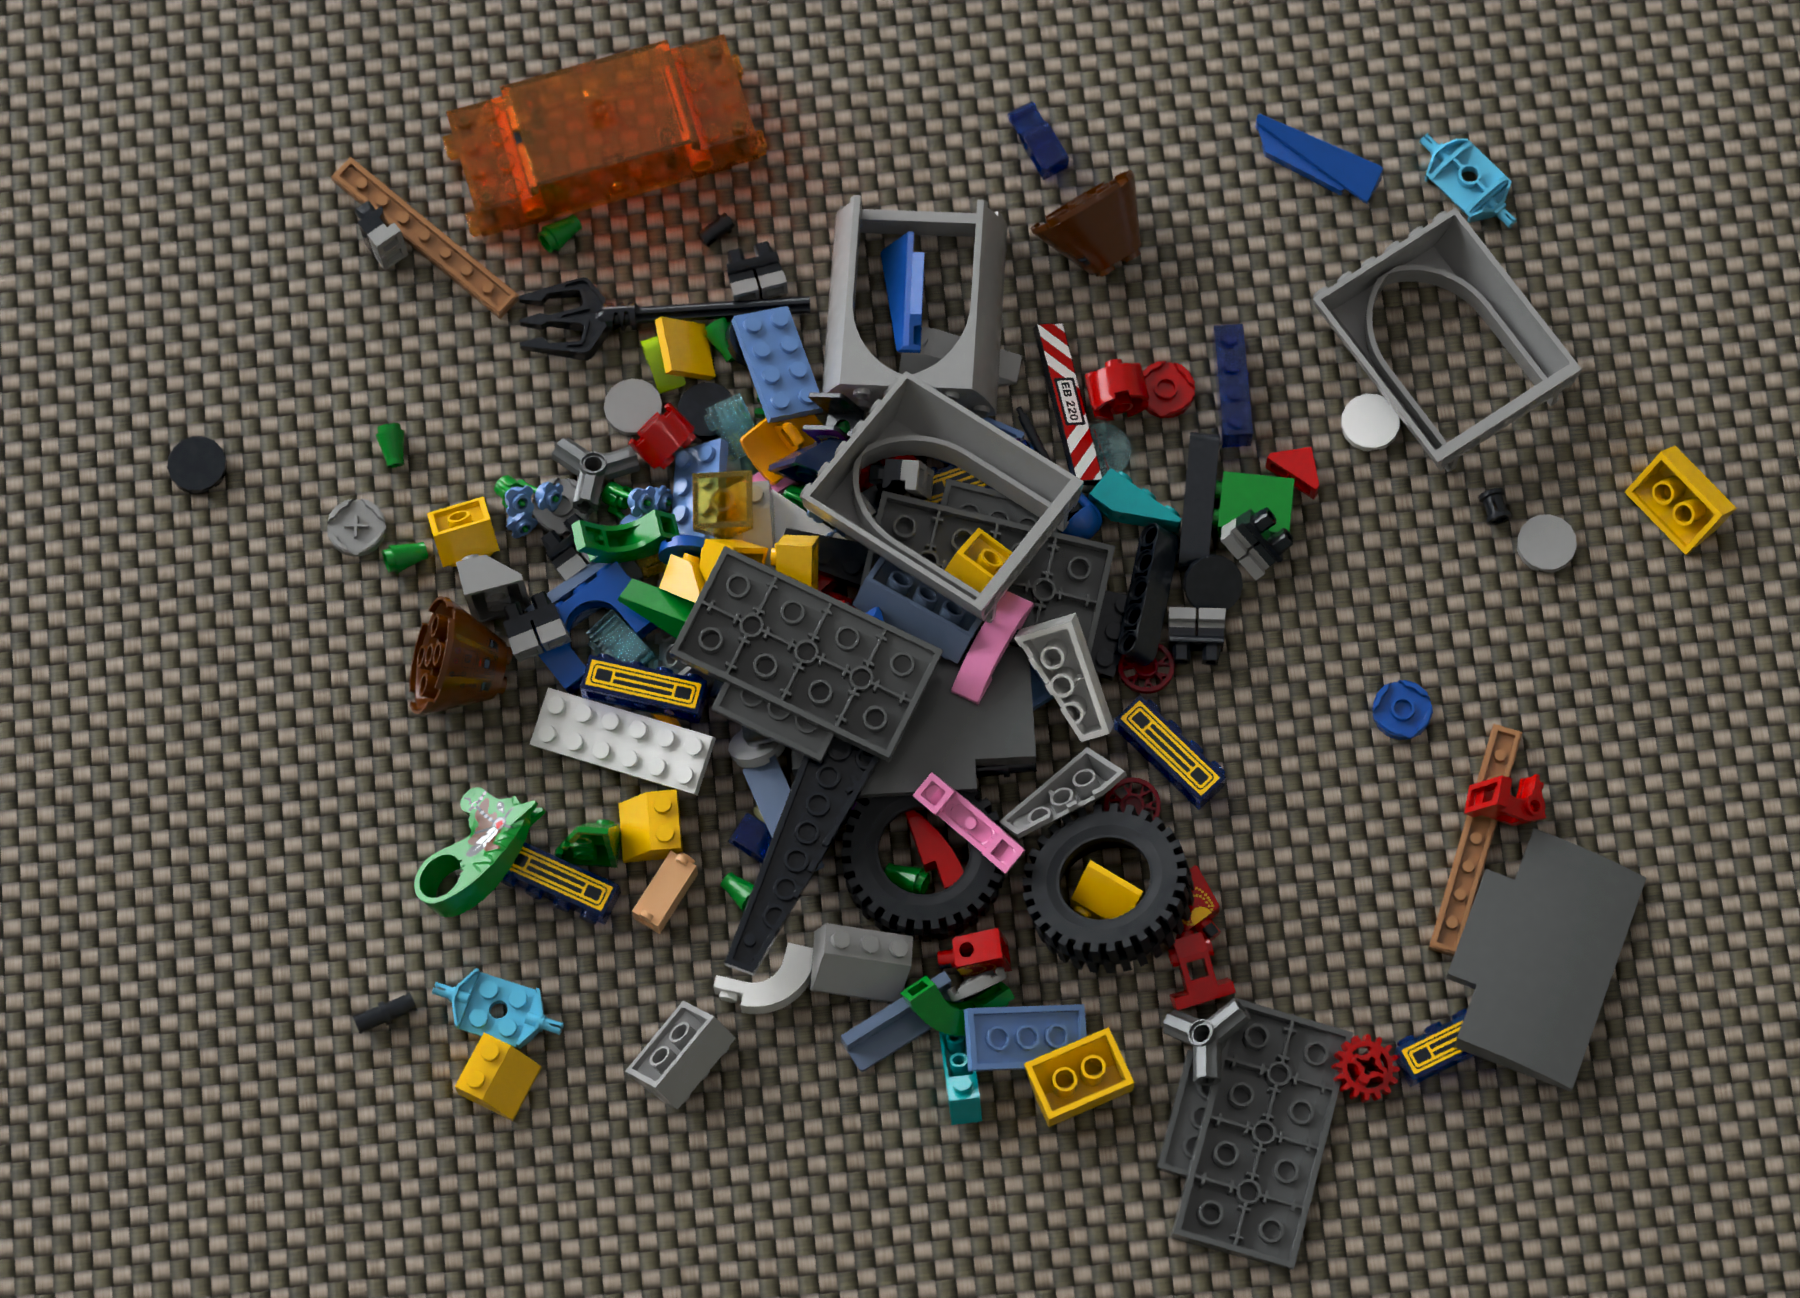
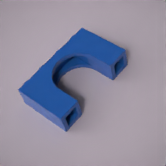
(598, 593)

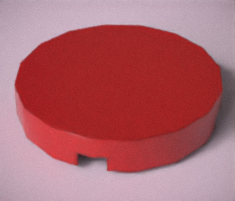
(1169, 389)

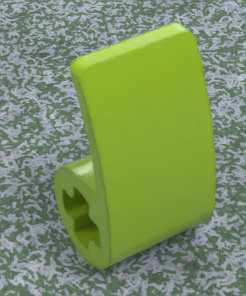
(653, 356)

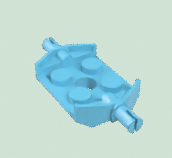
(1479, 198)
(480, 992)

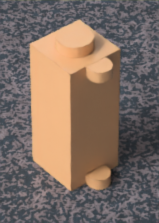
(665, 891)

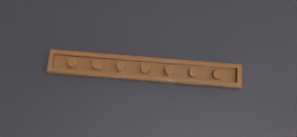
(427, 239)
(1473, 847)

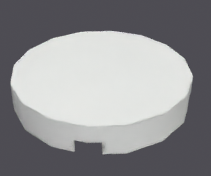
(1370, 422)

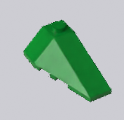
(657, 606)
(592, 845)

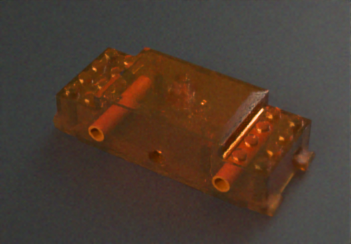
(602, 133)

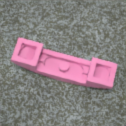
(990, 646)
(969, 822)

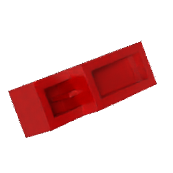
(934, 850)

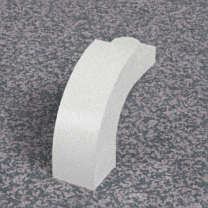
(774, 992)

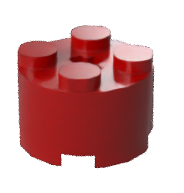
(1117, 390)
(662, 437)

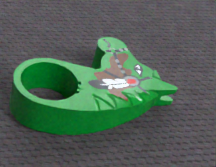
(484, 856)

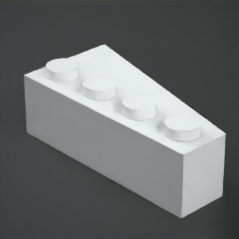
(1065, 665)

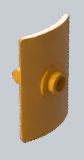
(774, 441)

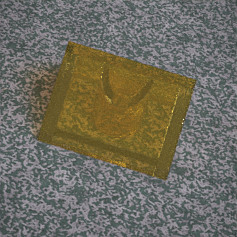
(722, 503)

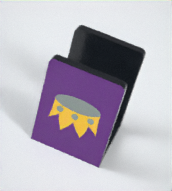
(839, 409)

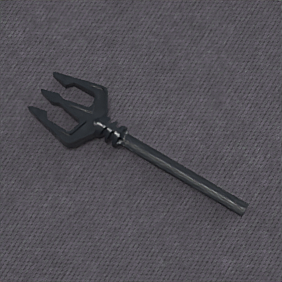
(599, 318)

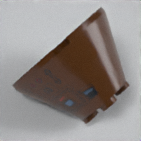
(1096, 226)
(456, 661)

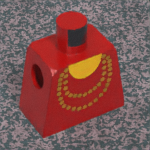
(1204, 907)
(988, 952)

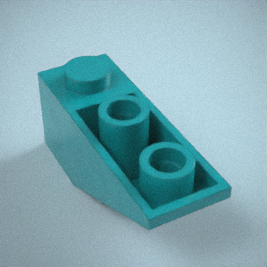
(1126, 503)
(960, 1084)

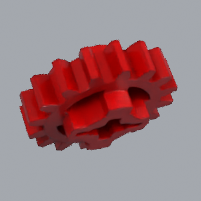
(1377, 1072)

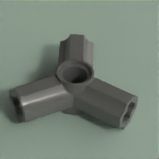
(593, 470)
(1208, 1052)

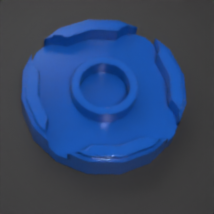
(679, 545)
(1402, 710)

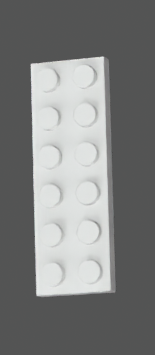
(622, 741)

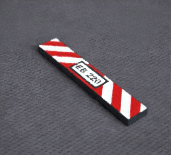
(1067, 402)

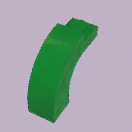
(625, 541)
(948, 1016)

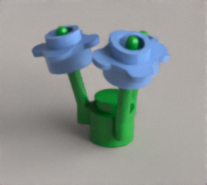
(637, 499)
(519, 505)

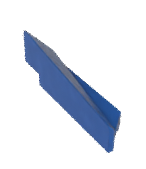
(1318, 160)
(905, 290)

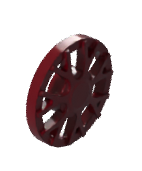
(1147, 673)
(1132, 798)

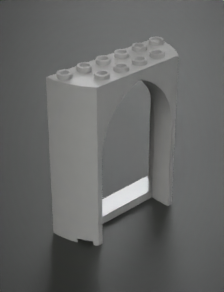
(1457, 260)
(972, 366)
(929, 424)

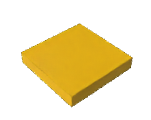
(685, 348)

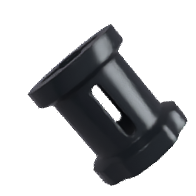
(1498, 516)

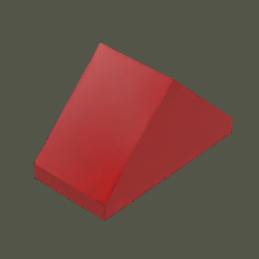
(1298, 465)

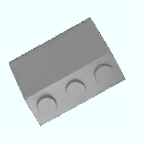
(490, 587)
(860, 962)
(680, 1054)

